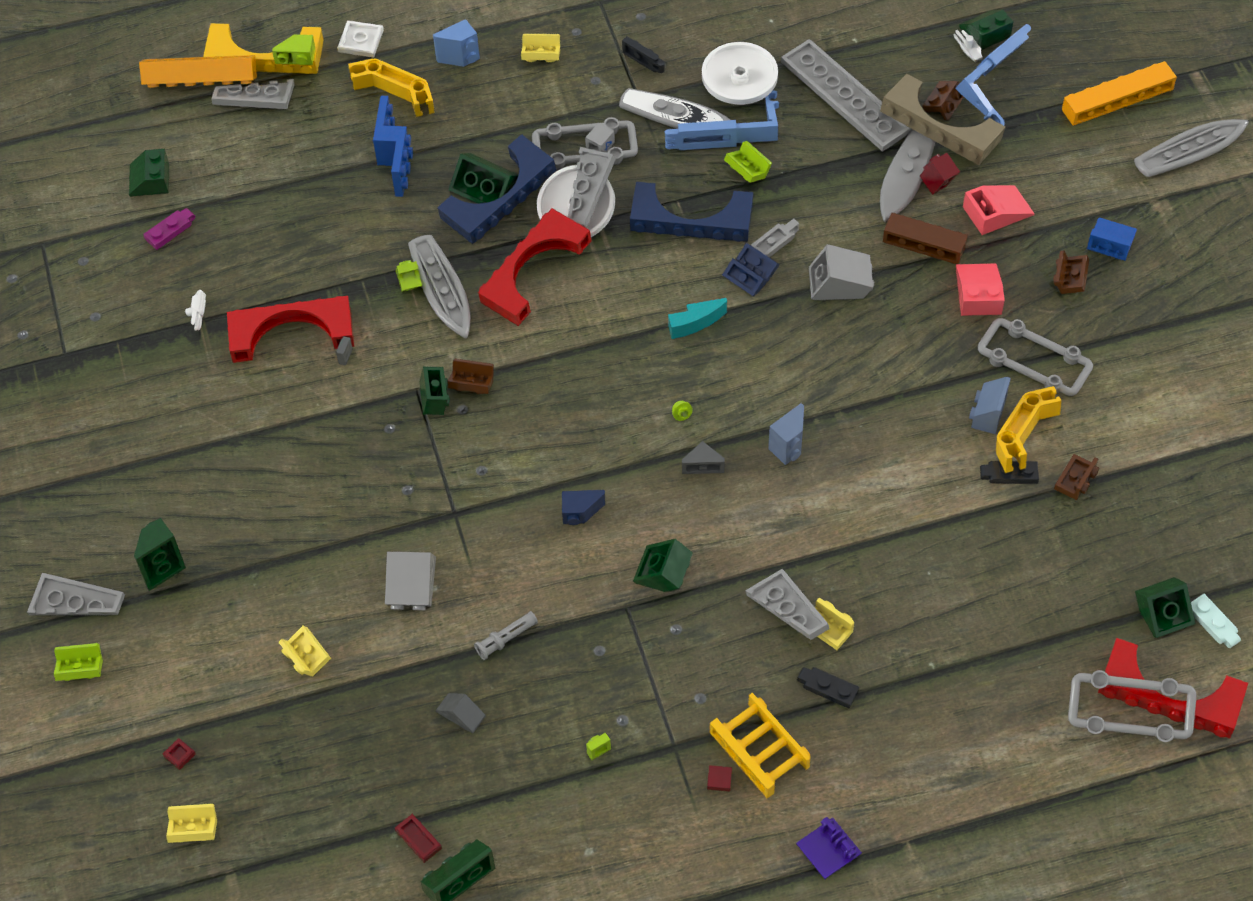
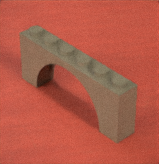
(970, 142)

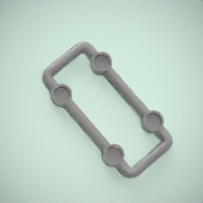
(555, 131)
(1017, 329)
(1096, 724)

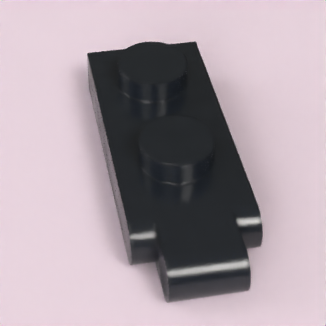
(642, 55)
(996, 475)
(828, 686)

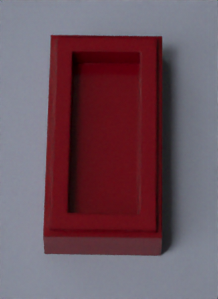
(418, 838)

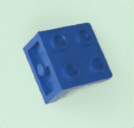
(1111, 239)

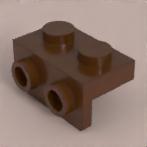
(944, 99)
(1071, 273)
(471, 376)
(1076, 476)

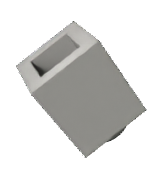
(600, 138)

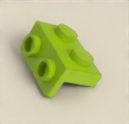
(749, 162)
(78, 662)

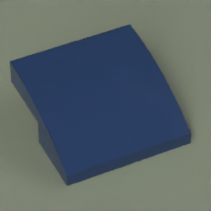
(750, 269)

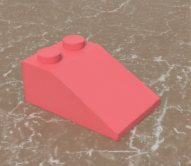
(980, 289)

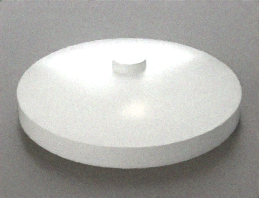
(739, 73)
(557, 194)

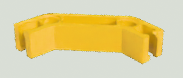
(392, 80)
(1021, 422)

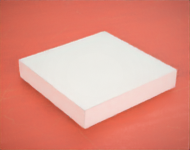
(360, 39)

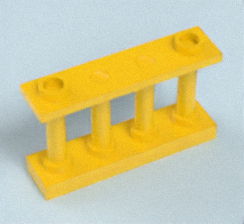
(751, 764)

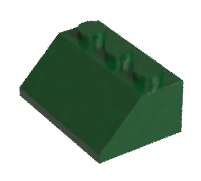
(481, 179)
(157, 554)
(459, 872)

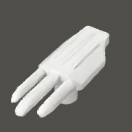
(969, 45)
(197, 309)

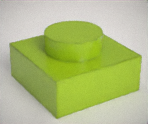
(598, 745)

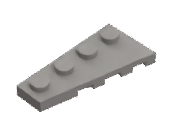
(262, 96)
(591, 178)
(70, 597)
(789, 604)

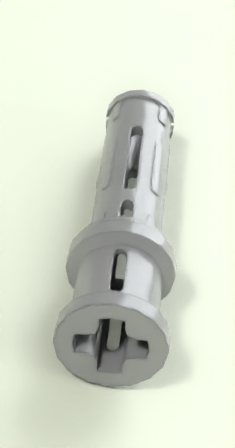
(495, 637)

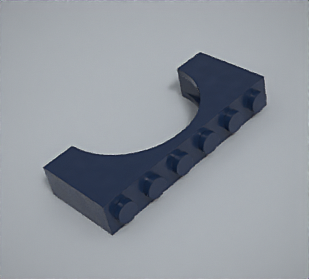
(476, 219)
(728, 224)

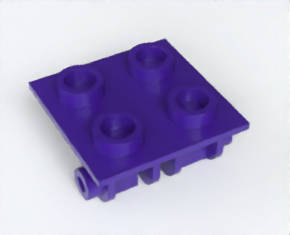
(828, 847)

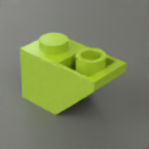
(295, 50)

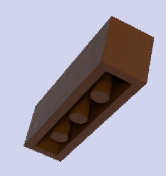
(925, 238)

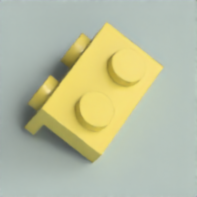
(540, 47)
(840, 624)
(305, 652)
(191, 823)

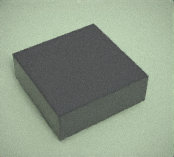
(344, 350)

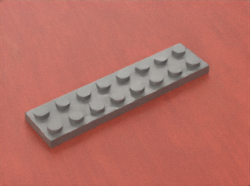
(844, 94)

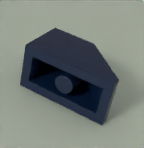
(581, 505)

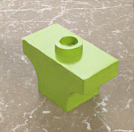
(408, 275)

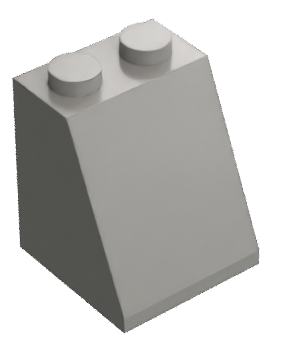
(840, 274)
(409, 580)

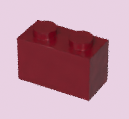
(939, 173)

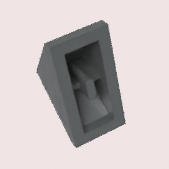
(703, 461)
(461, 711)

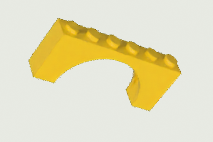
(220, 44)

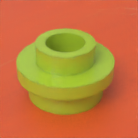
(681, 410)

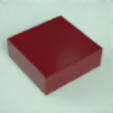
(179, 754)
(719, 778)

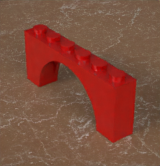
(551, 233)
(249, 325)
(1213, 713)

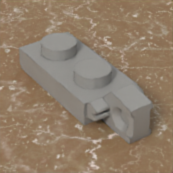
(776, 238)

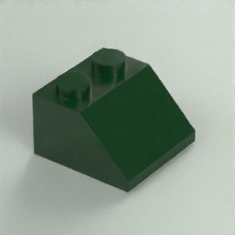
(989, 28)
(149, 173)
(663, 565)
(1166, 606)

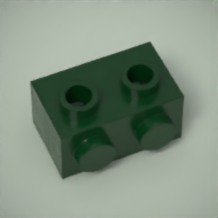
(433, 391)

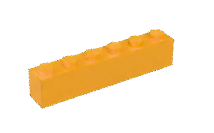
(198, 69)
(1118, 93)

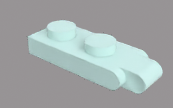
(1215, 621)

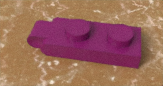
(169, 228)

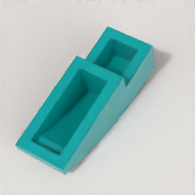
(696, 317)

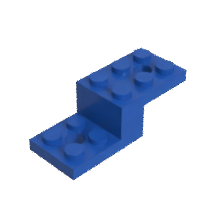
(392, 146)

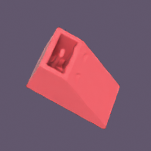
(995, 207)

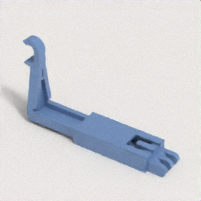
(973, 92)
(724, 133)

